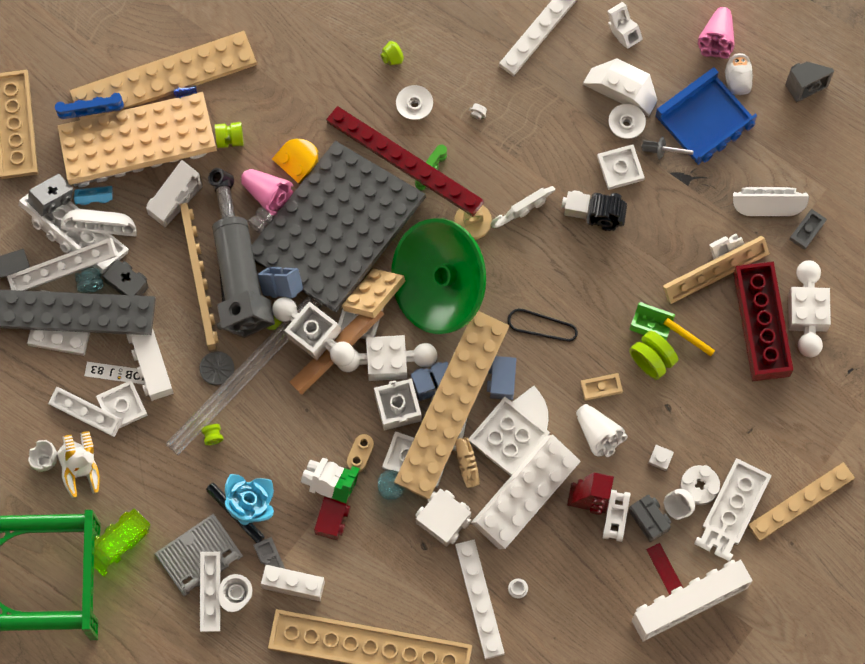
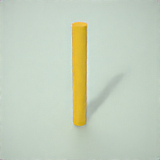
(689, 337)

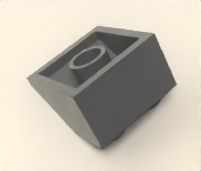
(807, 79)

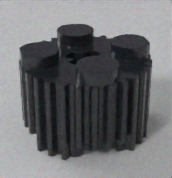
(607, 211)

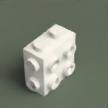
(443, 517)

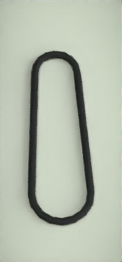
(539, 334)

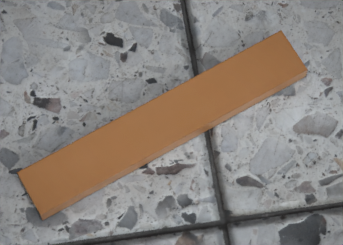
(317, 368)

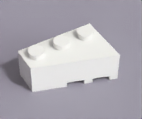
(177, 189)

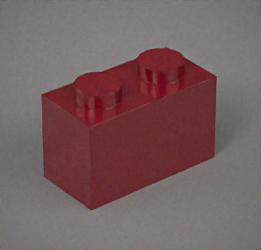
(331, 518)

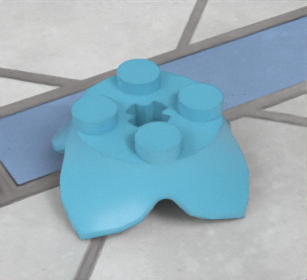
(257, 493)

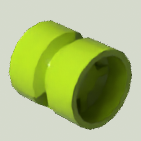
(229, 135)

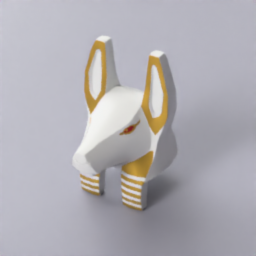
(78, 461)

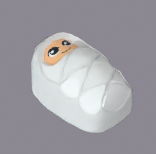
(739, 74)

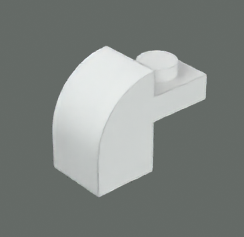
(623, 27)

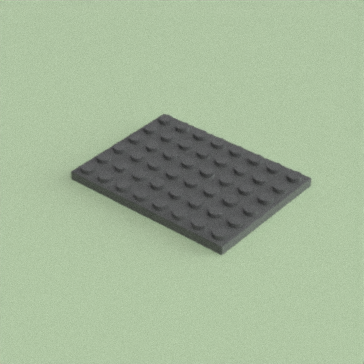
(337, 224)

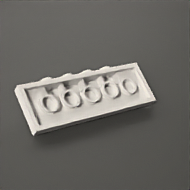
(70, 239)

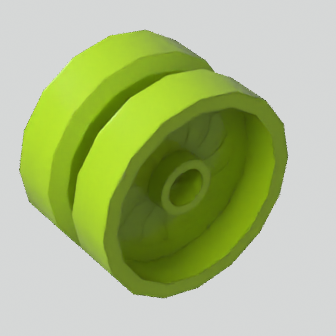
(653, 355)

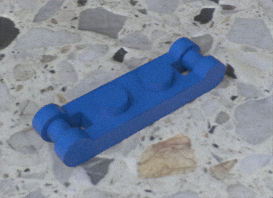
(90, 107)

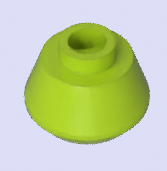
(392, 54)

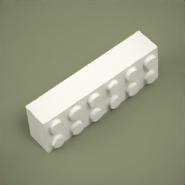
(525, 492)
(691, 600)

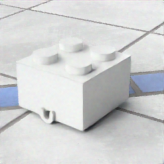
(397, 404)

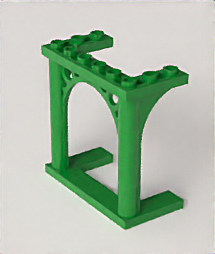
(56, 620)

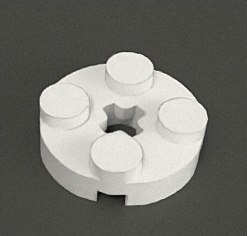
(703, 474)

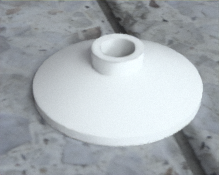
(417, 95)
(630, 114)

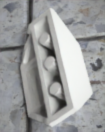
(623, 84)

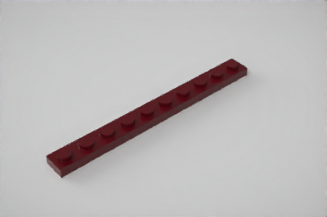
(405, 161)

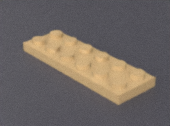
(17, 133)

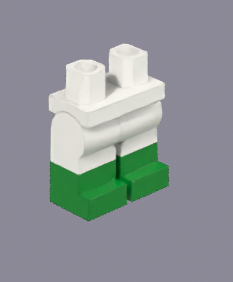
(330, 479)

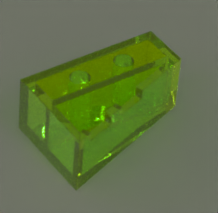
(118, 539)

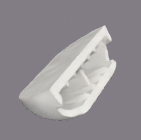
(770, 201)
(98, 222)

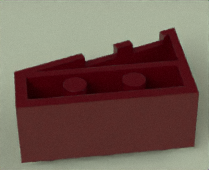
(591, 493)

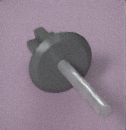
(660, 148)

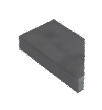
(268, 553)

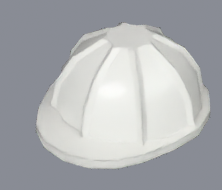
(234, 592)

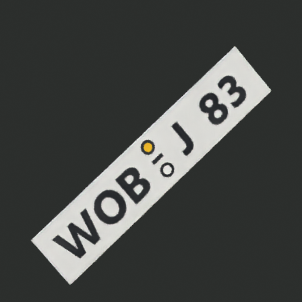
(113, 372)

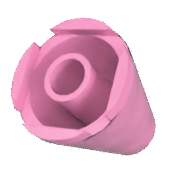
(267, 189)

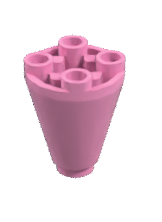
(718, 35)

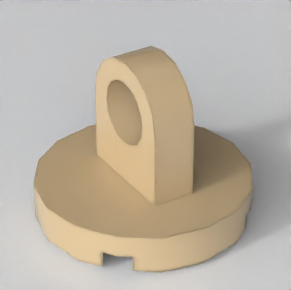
(477, 225)

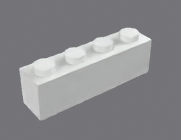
(151, 365)

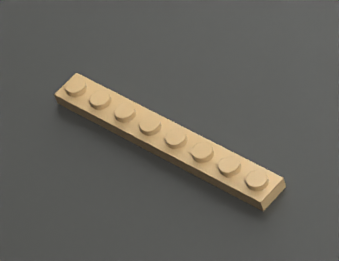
(201, 283)

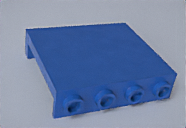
(705, 117)

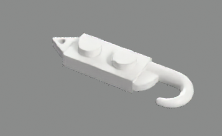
(522, 208)

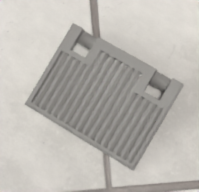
(182, 555)

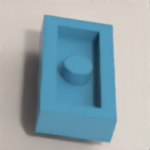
(96, 194)

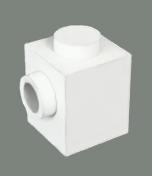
(576, 204)

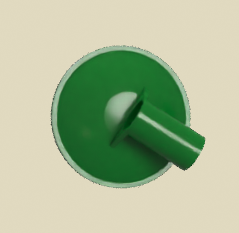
(441, 276)

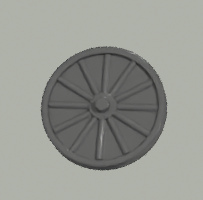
(216, 367)

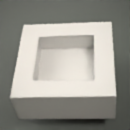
(660, 457)

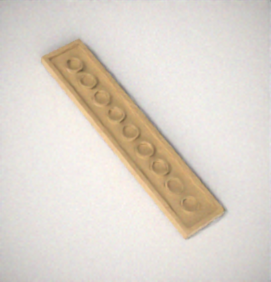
(164, 75)
(451, 405)
(359, 643)

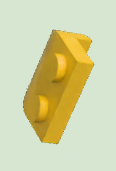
(297, 158)

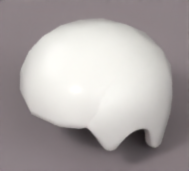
(43, 456)
(679, 504)

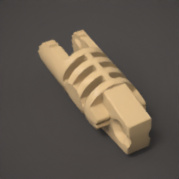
(467, 462)

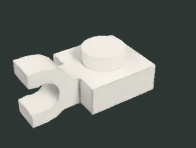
(725, 245)

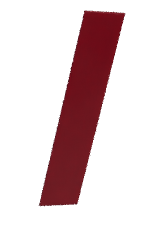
(664, 567)

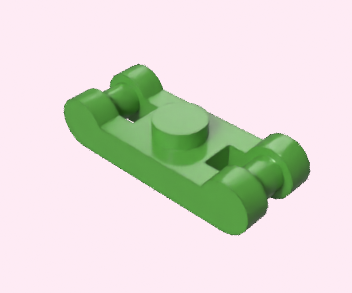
(438, 155)

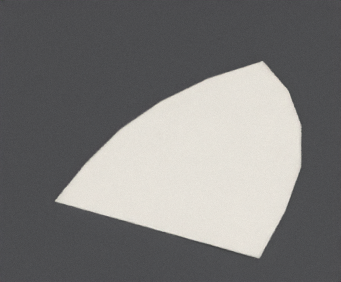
(534, 405)

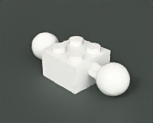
(809, 309)
(313, 331)
(388, 358)

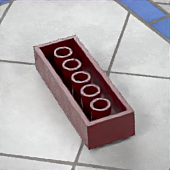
(763, 321)

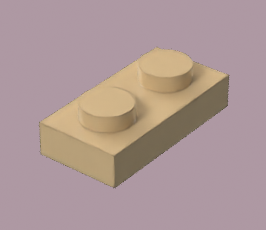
(601, 386)

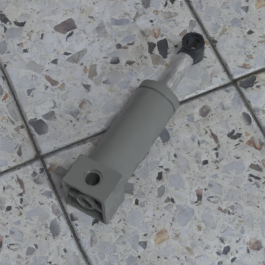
(244, 307)

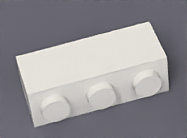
(292, 583)

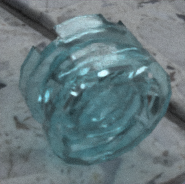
(89, 280)
(387, 487)

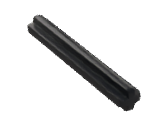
(220, 497)

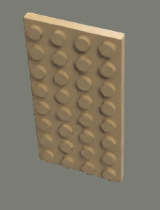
(136, 138)

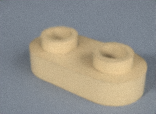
(360, 452)

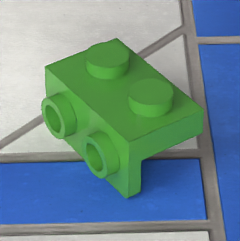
(650, 318)

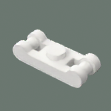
(616, 515)

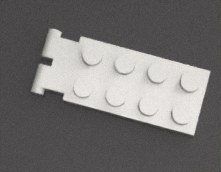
(733, 508)

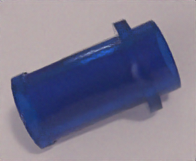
(185, 91)

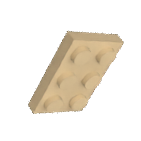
(373, 293)

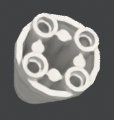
(600, 431)

